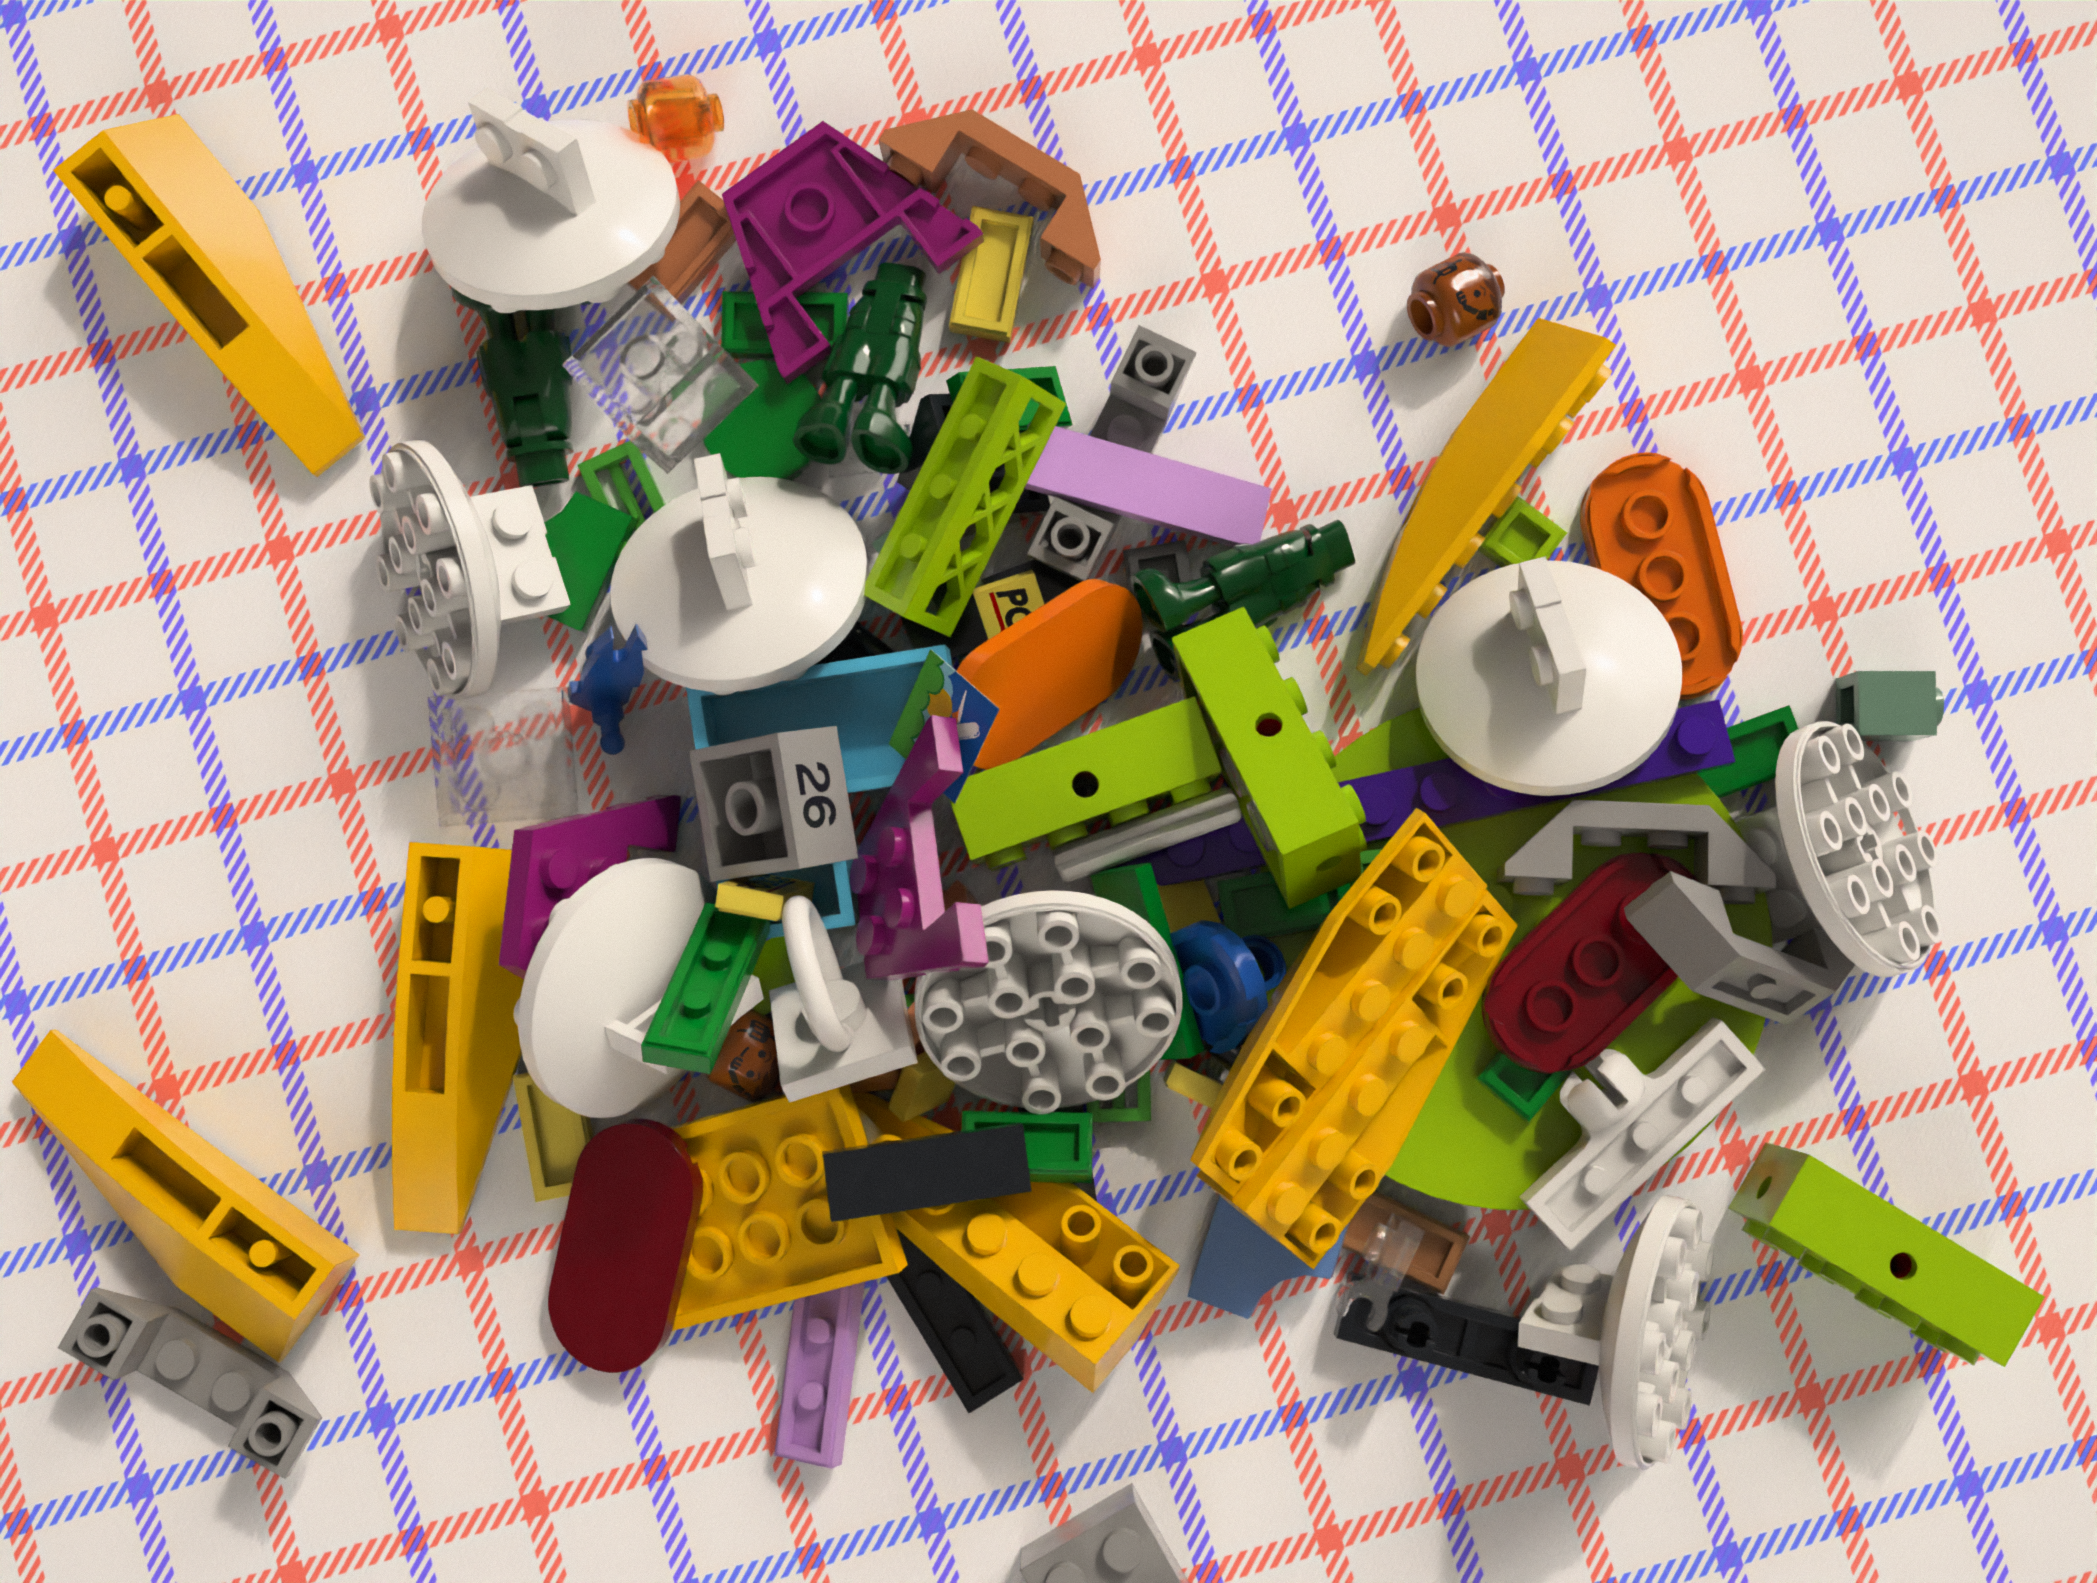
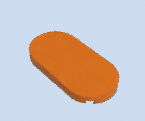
(1659, 534)
(1054, 666)

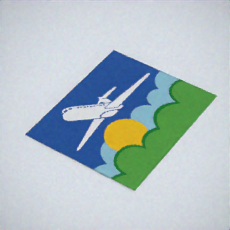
(940, 693)

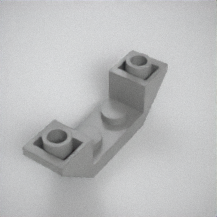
(1134, 417)
(1719, 853)
(1695, 938)
(201, 1365)

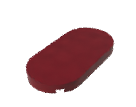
(1579, 971)
(625, 1245)

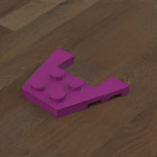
(813, 214)
(566, 853)
(899, 878)

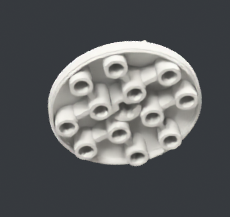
(548, 210)
(472, 558)
(740, 581)
(1548, 677)
(1843, 854)
(602, 982)
(1062, 1012)
(1634, 1327)

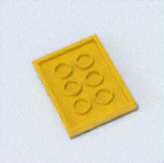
(766, 1209)

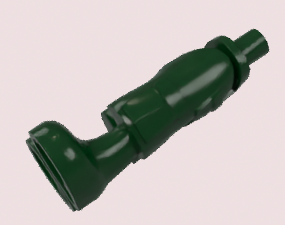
(876, 359)
(528, 390)
(1261, 577)

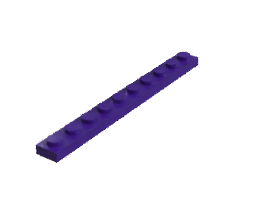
(1449, 797)

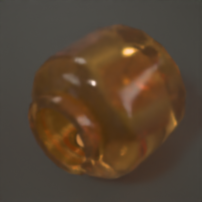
(676, 117)

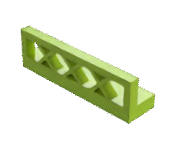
(956, 493)

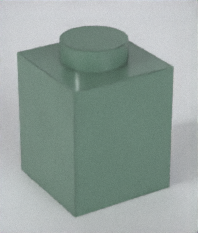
(1890, 704)

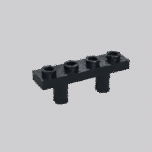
(1465, 1340)

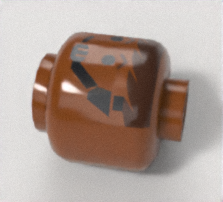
(1456, 299)
(748, 1059)

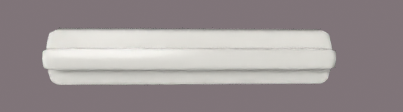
(1147, 834)

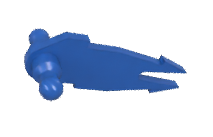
(608, 683)

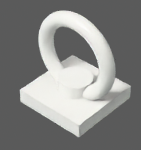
(833, 1020)

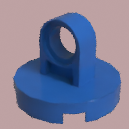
(1226, 980)

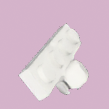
(1635, 1126)

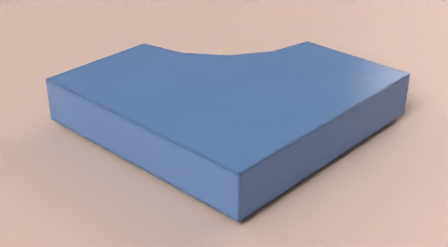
(1245, 1263)

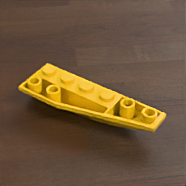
(218, 275)
(1475, 475)
(1336, 994)
(450, 1032)
(1367, 1108)
(187, 1202)
(1039, 1260)

